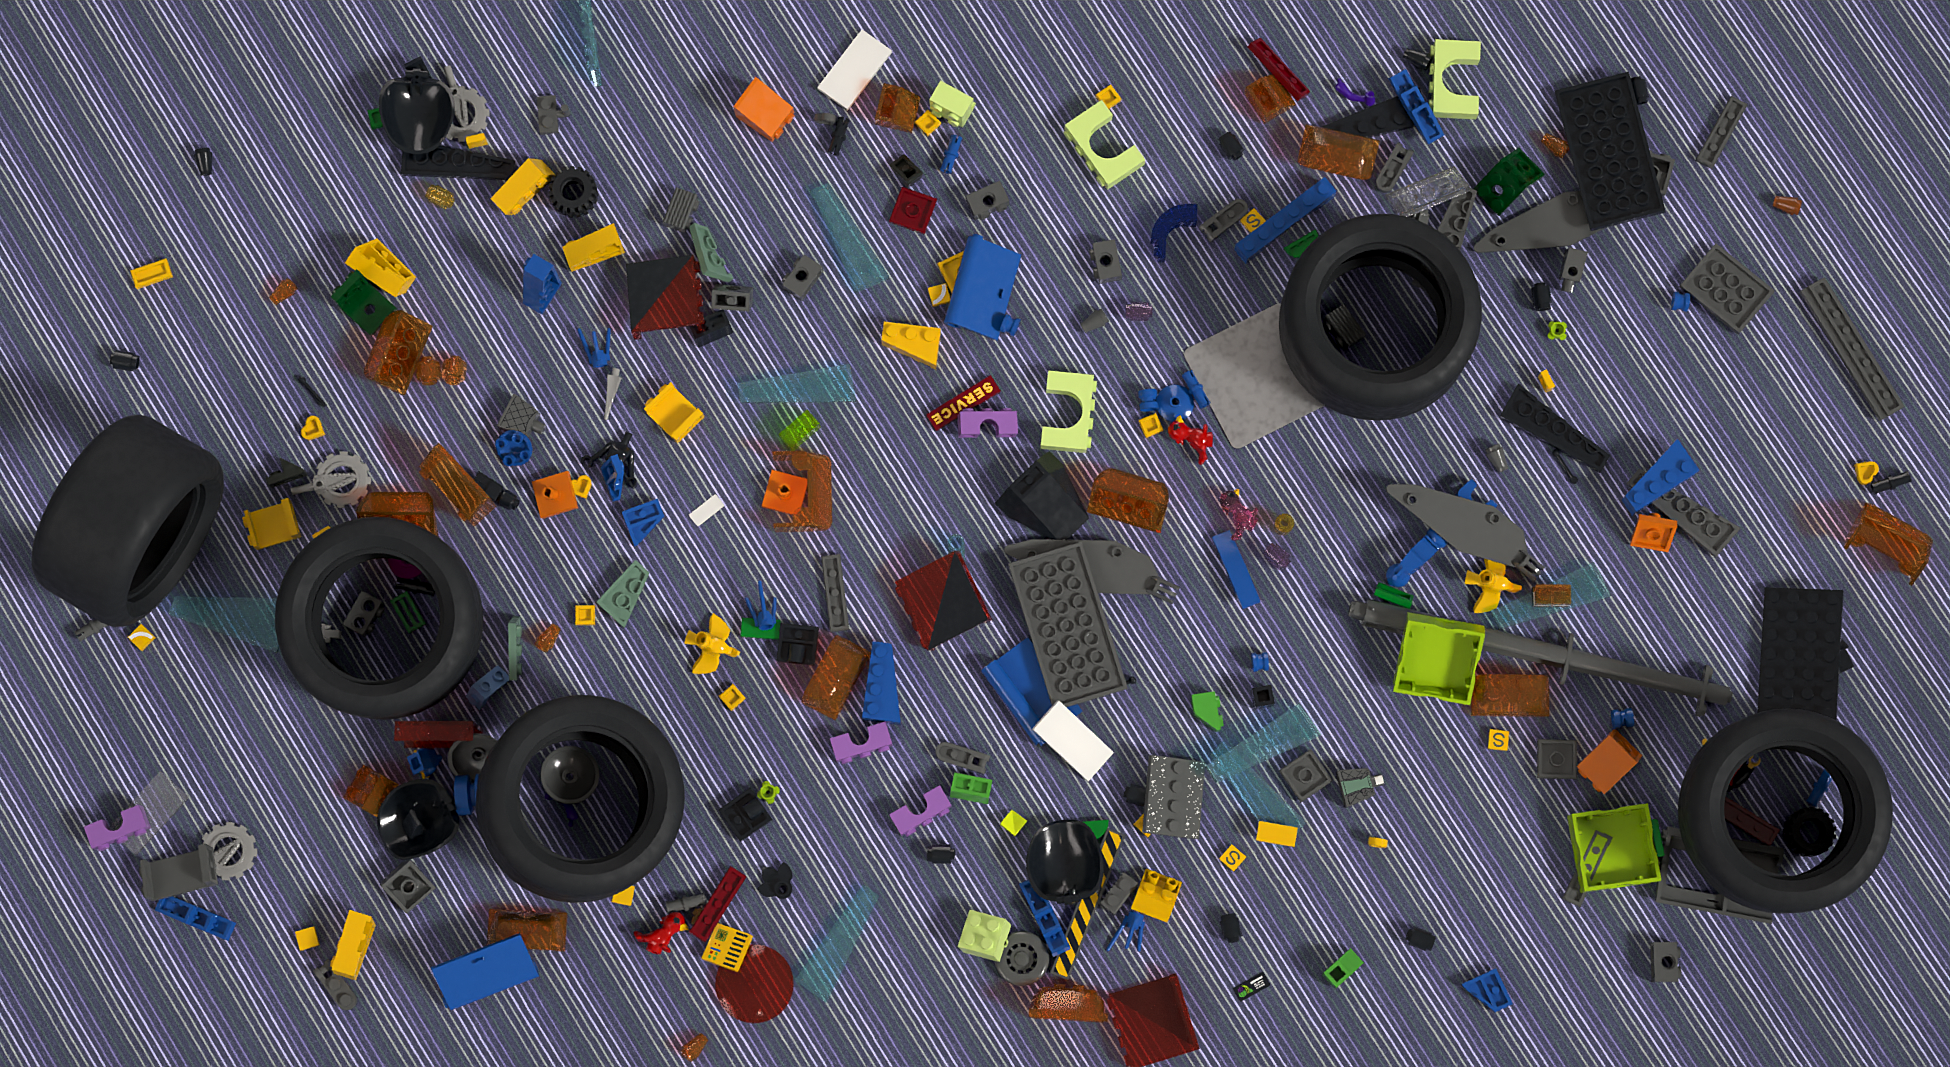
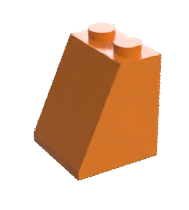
(763, 110)
(1609, 761)

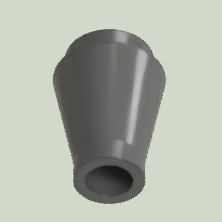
(1094, 321)
(1497, 457)

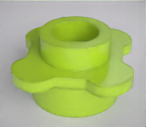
(1561, 326)
(767, 787)

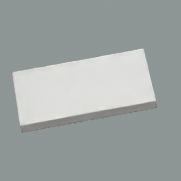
(854, 70)
(1072, 740)

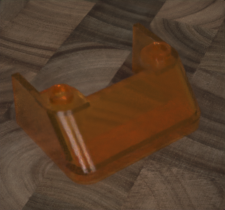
(819, 480)
(456, 485)
(1892, 538)

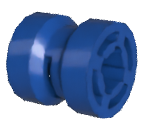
(1148, 399)
(1622, 718)

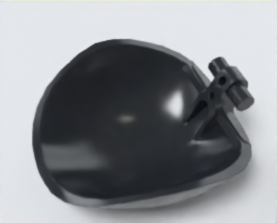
(416, 111)
(434, 811)
(1065, 862)

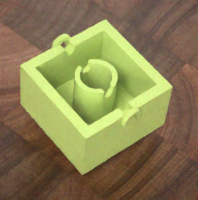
(951, 104)
(984, 935)

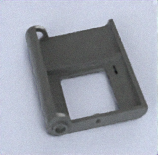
(1761, 855)

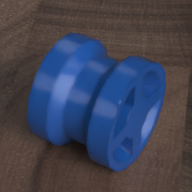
(1680, 301)
(1010, 325)
(1260, 661)

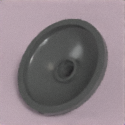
(464, 758)
(571, 761)

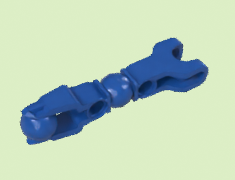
(1399, 573)

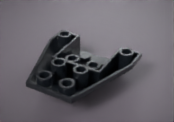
(1044, 500)

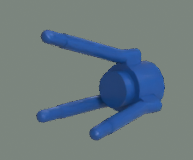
(598, 357)
(765, 620)
(1133, 921)

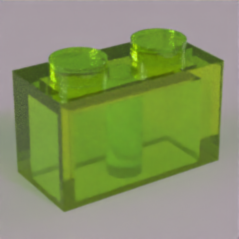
(799, 430)

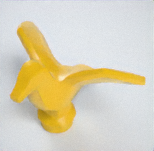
(1492, 583)
(711, 644)

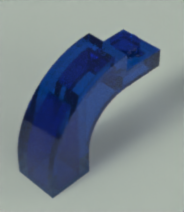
(1178, 216)

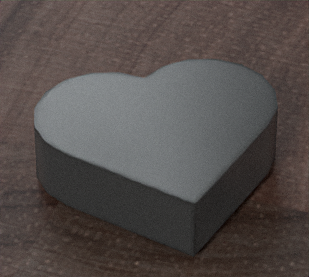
(825, 118)

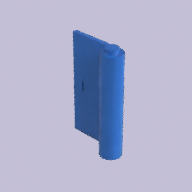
(982, 276)
(1022, 687)
(485, 972)

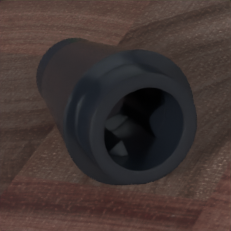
(1417, 58)
(204, 161)

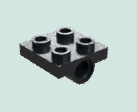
(797, 644)
(745, 814)

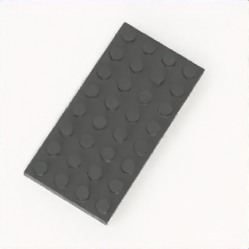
(1067, 625)

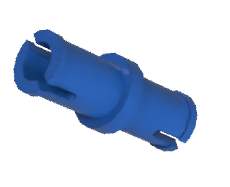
(951, 154)
(1196, 389)
(1819, 789)

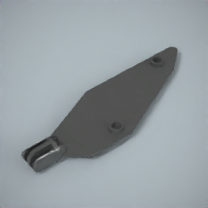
(1550, 224)
(1469, 526)
(1112, 564)

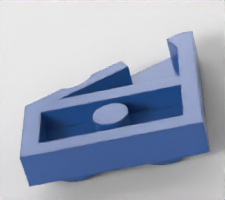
(613, 475)
(642, 519)
(1489, 990)

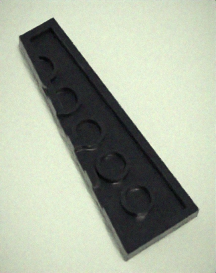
(1376, 120)
(456, 163)
(1541, 422)

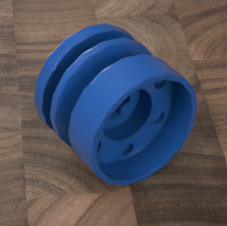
(465, 794)

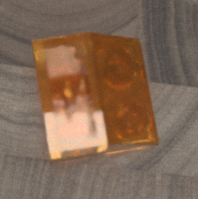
(1269, 98)
(897, 108)
(369, 789)

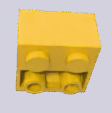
(1156, 895)

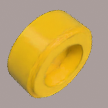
(1377, 842)

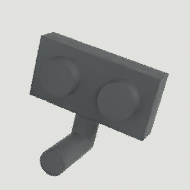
(549, 115)

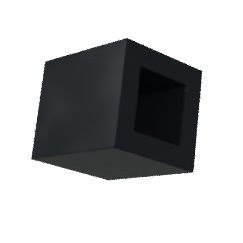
(1262, 697)

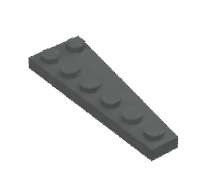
(1453, 227)
(1695, 520)

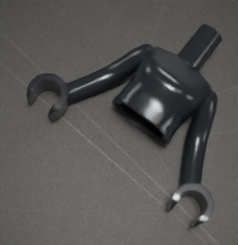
(624, 452)

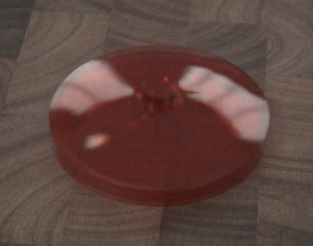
(759, 987)

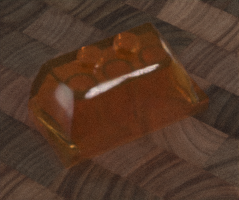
(1338, 152)
(397, 351)
(1129, 499)
(406, 506)
(835, 677)
(1510, 695)
(538, 929)
(1068, 1004)

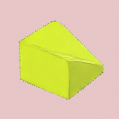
(1013, 823)

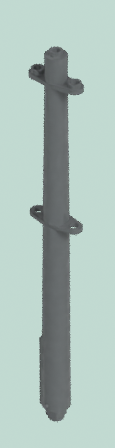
(1393, 619)

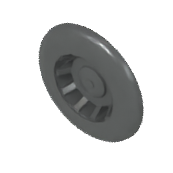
(1022, 959)

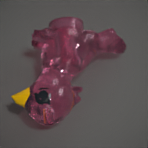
(1242, 516)

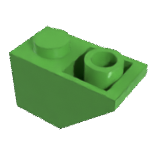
(1206, 709)
(1342, 968)

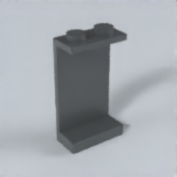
(178, 874)

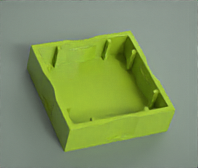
(1438, 658)
(1628, 858)

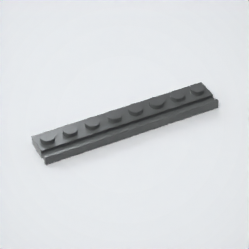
(1852, 349)

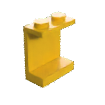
(673, 412)
(272, 525)

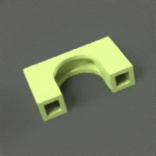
(1443, 102)
(1108, 170)
(1080, 388)

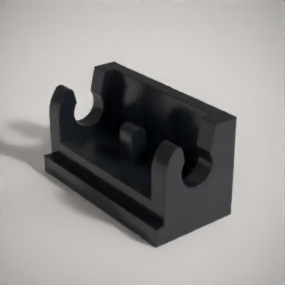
(714, 328)

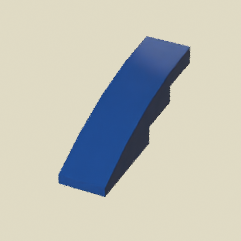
(1416, 106)
(1236, 569)
(196, 917)
(1046, 920)

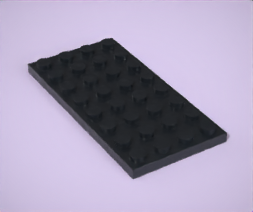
(1609, 151)
(1801, 650)

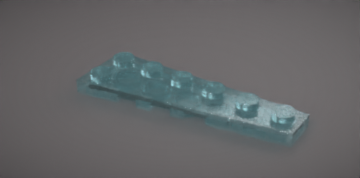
(854, 251)
(812, 386)
(1586, 587)
(1275, 738)
(1260, 797)
(830, 957)

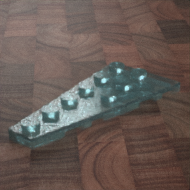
(240, 618)

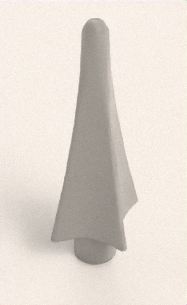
(612, 385)

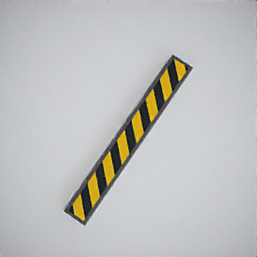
(1086, 908)

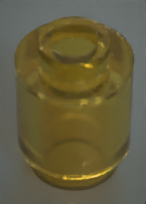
(440, 197)
(1283, 530)

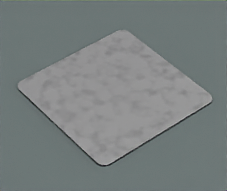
(1250, 379)

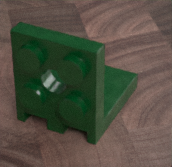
(1513, 175)
(355, 296)

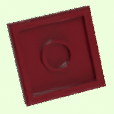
(913, 210)

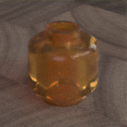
(454, 370)
(428, 371)

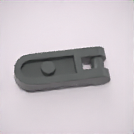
(1393, 169)
(1224, 219)
(961, 757)
(337, 987)

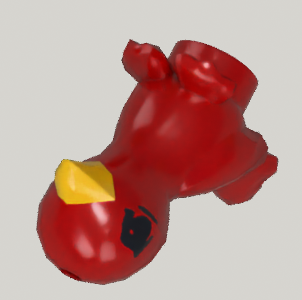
(1196, 437)
(660, 938)

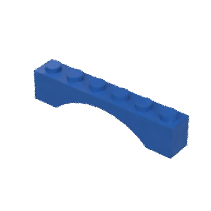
(1279, 223)

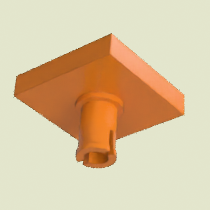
(784, 492)
(554, 494)
(1653, 532)

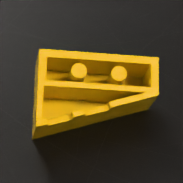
(522, 186)
(593, 248)
(381, 267)
(913, 341)
(353, 945)

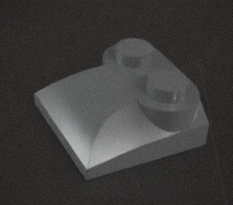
(407, 885)

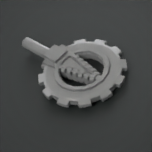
(461, 97)
(325, 483)
(226, 852)

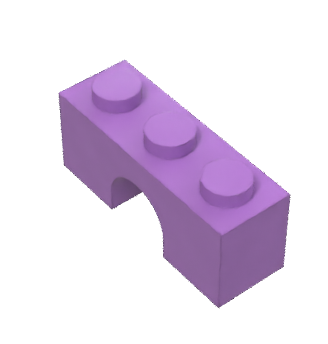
(1004, 422)
(846, 750)
(936, 805)
(134, 823)

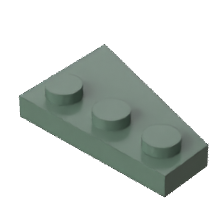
(709, 260)
(624, 593)
(514, 647)

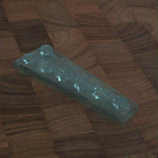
(590, 48)

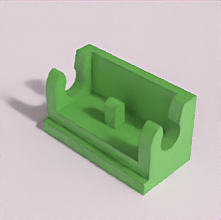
(971, 788)

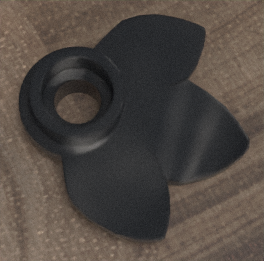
(774, 880)

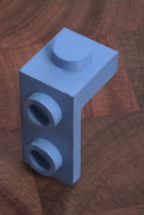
(486, 686)

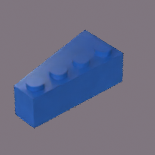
(539, 283)
(1666, 474)
(881, 689)

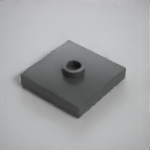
(1556, 759)
(1305, 775)

